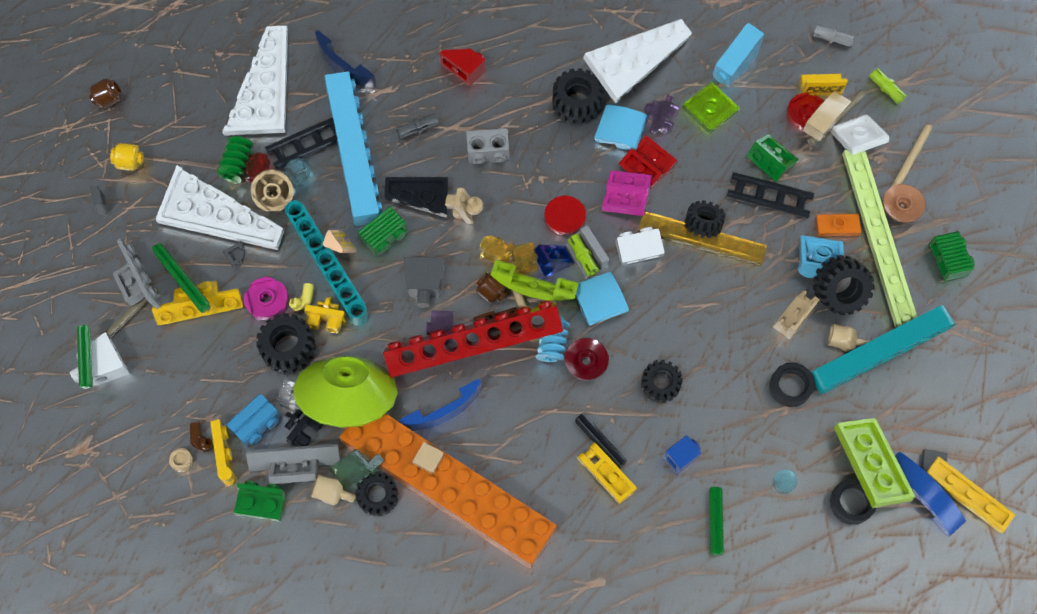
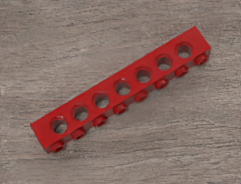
(399, 364)

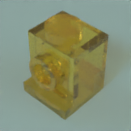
(495, 248)
(524, 258)

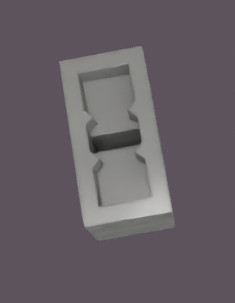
(487, 141)

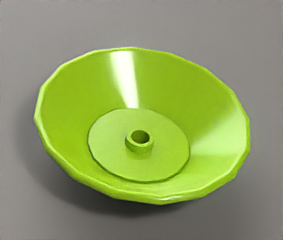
(345, 391)

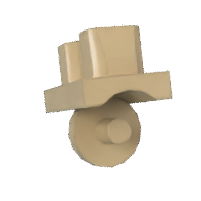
(463, 205)

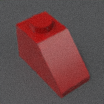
(464, 64)

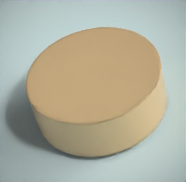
(181, 460)

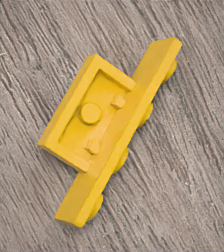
(184, 309)

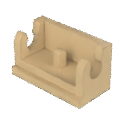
(795, 314)

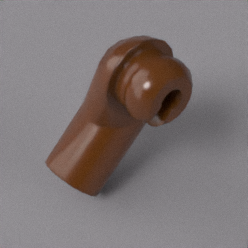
(197, 440)

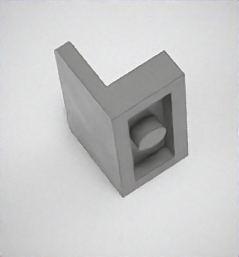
(598, 254)

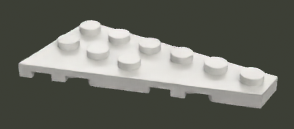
(632, 59)
(263, 93)
(209, 211)

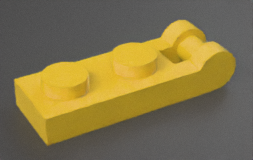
(222, 453)
(607, 473)

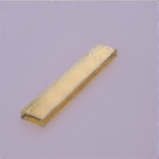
(722, 244)

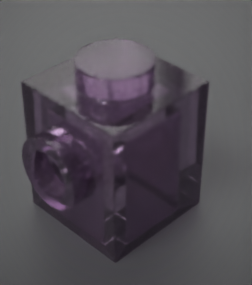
(441, 320)

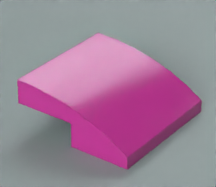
(627, 193)

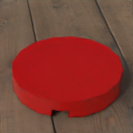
(802, 108)
(565, 215)

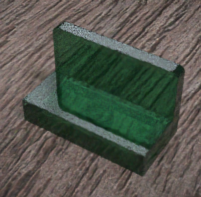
(354, 468)

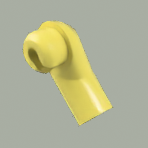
(299, 304)

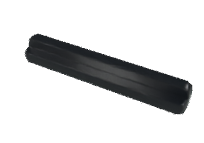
(600, 439)

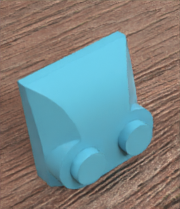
(814, 252)

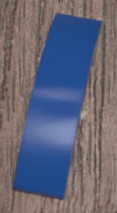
(467, 393)
(931, 495)

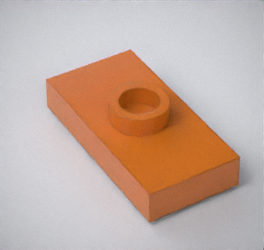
(838, 225)

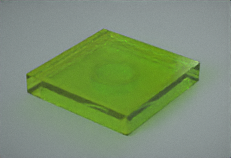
(710, 107)

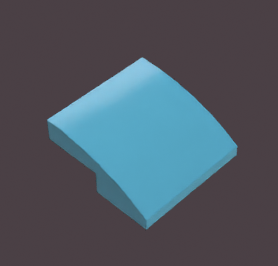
(621, 127)
(600, 298)

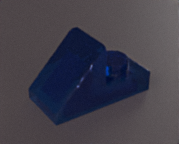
(553, 258)

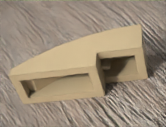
(826, 116)

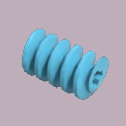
(550, 345)

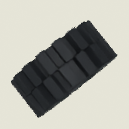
(696, 217)
(665, 369)
(383, 506)

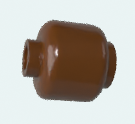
(105, 93)
(490, 289)

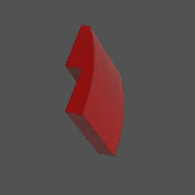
(648, 160)

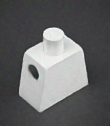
(105, 361)

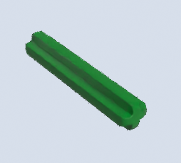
(84, 357)
(716, 521)

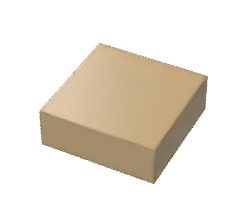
(428, 458)

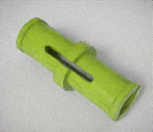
(887, 86)
(583, 255)

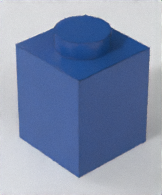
(682, 454)

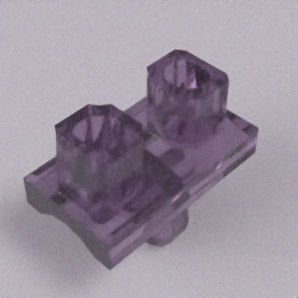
(659, 112)

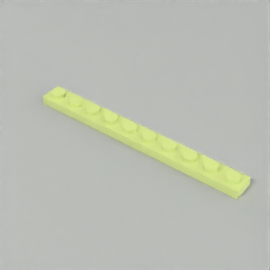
(880, 238)

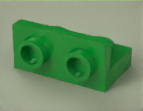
(771, 157)
(259, 501)

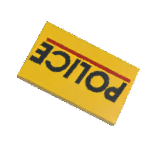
(822, 84)

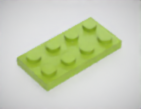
(874, 462)

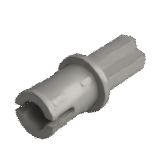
(833, 35)

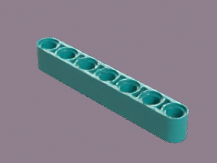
(328, 271)
(882, 349)

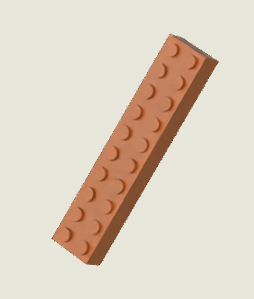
(455, 490)

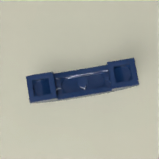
(360, 74)

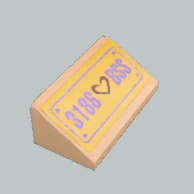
(338, 242)

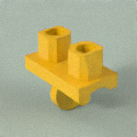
(326, 312)

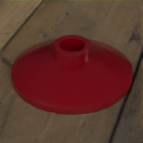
(586, 349)

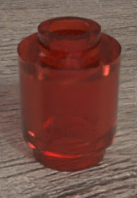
(257, 163)

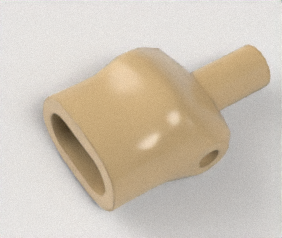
(844, 338)
(330, 490)

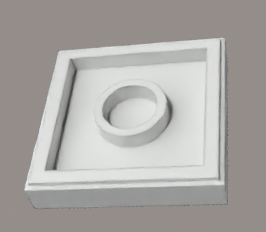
(860, 134)

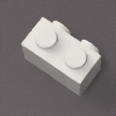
(639, 246)

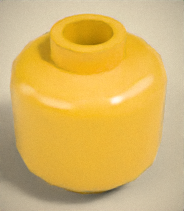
(126, 157)

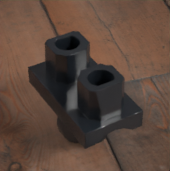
(297, 435)

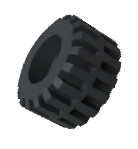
(577, 110)
(854, 295)
(280, 328)

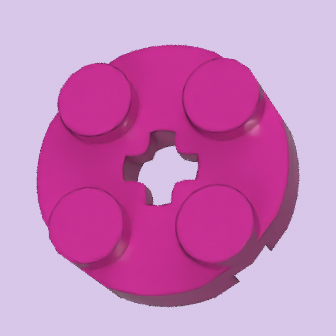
(256, 293)

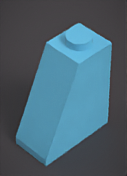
(738, 55)

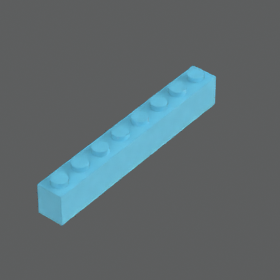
(351, 147)

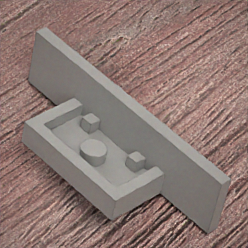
(132, 280)
(292, 463)

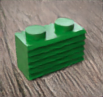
(383, 231)
(952, 256)

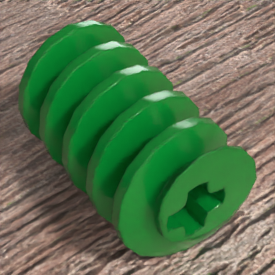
(234, 159)

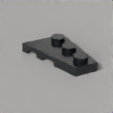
(419, 193)

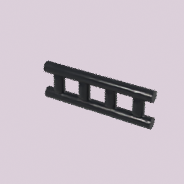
(301, 151)
(781, 191)

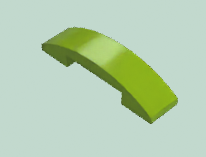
(533, 287)

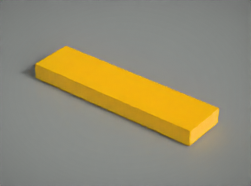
(970, 495)

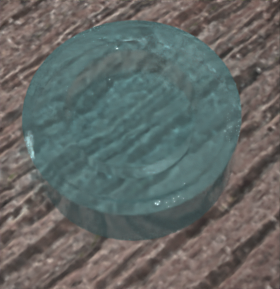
(785, 481)

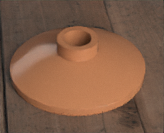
(909, 198)

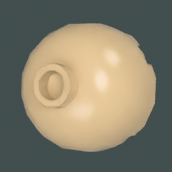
(272, 190)

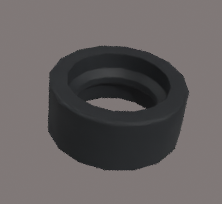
(803, 373)
(841, 513)

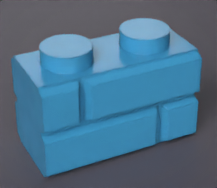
(254, 421)

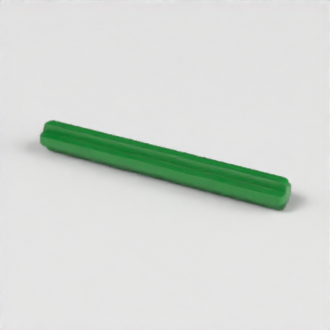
(181, 277)

